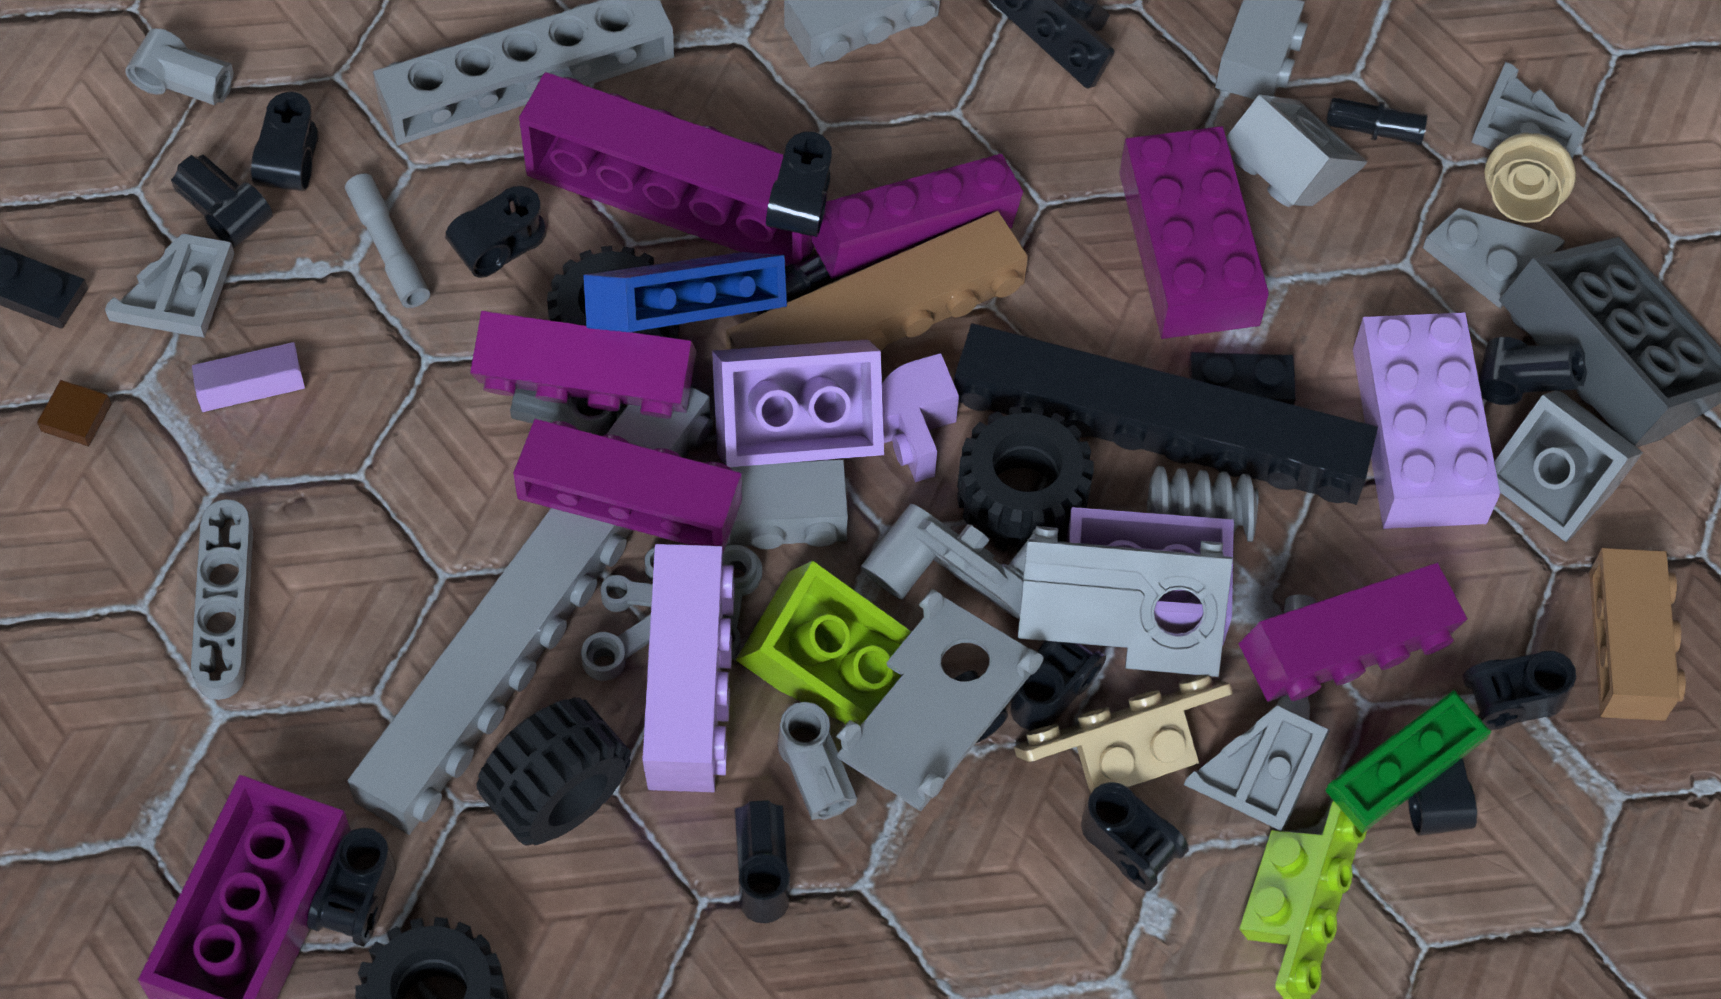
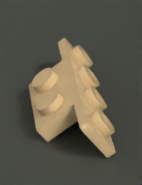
(1133, 742)

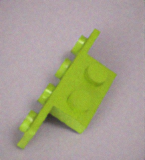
(1299, 898)

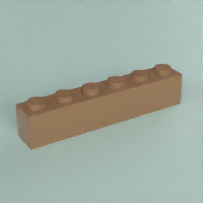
(899, 293)

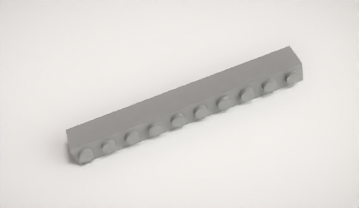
(503, 641)

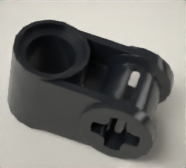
(285, 144)
(801, 186)
(494, 234)
(1062, 676)
(1509, 690)
(1444, 803)
(1133, 838)
(350, 897)

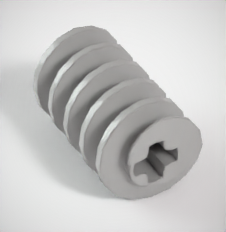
(1205, 500)

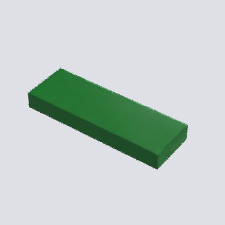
(1408, 761)

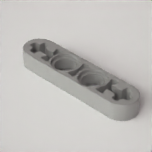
(217, 598)

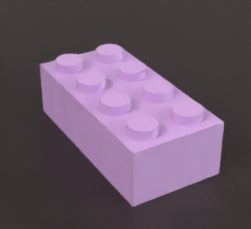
(1429, 411)
(685, 662)

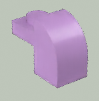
(913, 402)

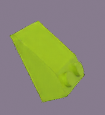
(825, 645)

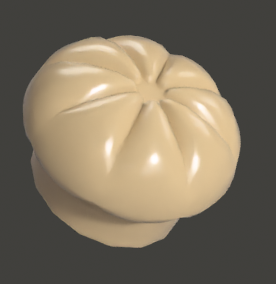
(1529, 176)

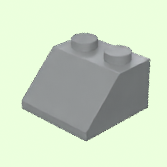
(1292, 151)
(1563, 464)

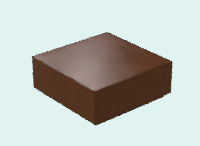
(74, 413)

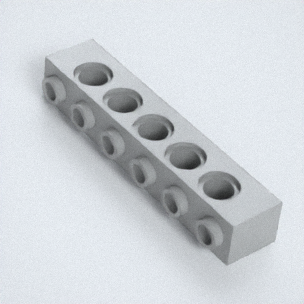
(504, 67)

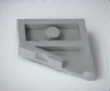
(1518, 110)
(1487, 250)
(177, 289)
(1264, 767)

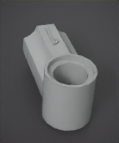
(166, 63)
(815, 763)

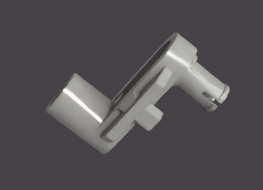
(921, 538)

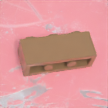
(1635, 634)

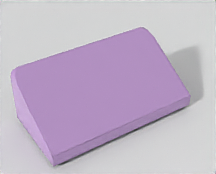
(247, 377)

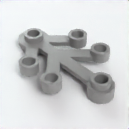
(640, 594)

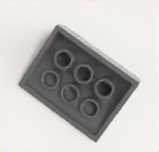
(1642, 349)

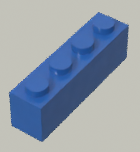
(684, 291)

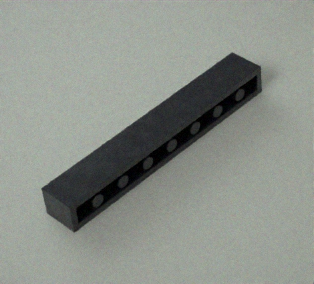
(1167, 414)

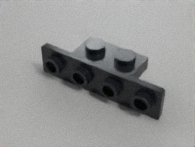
(1065, 32)

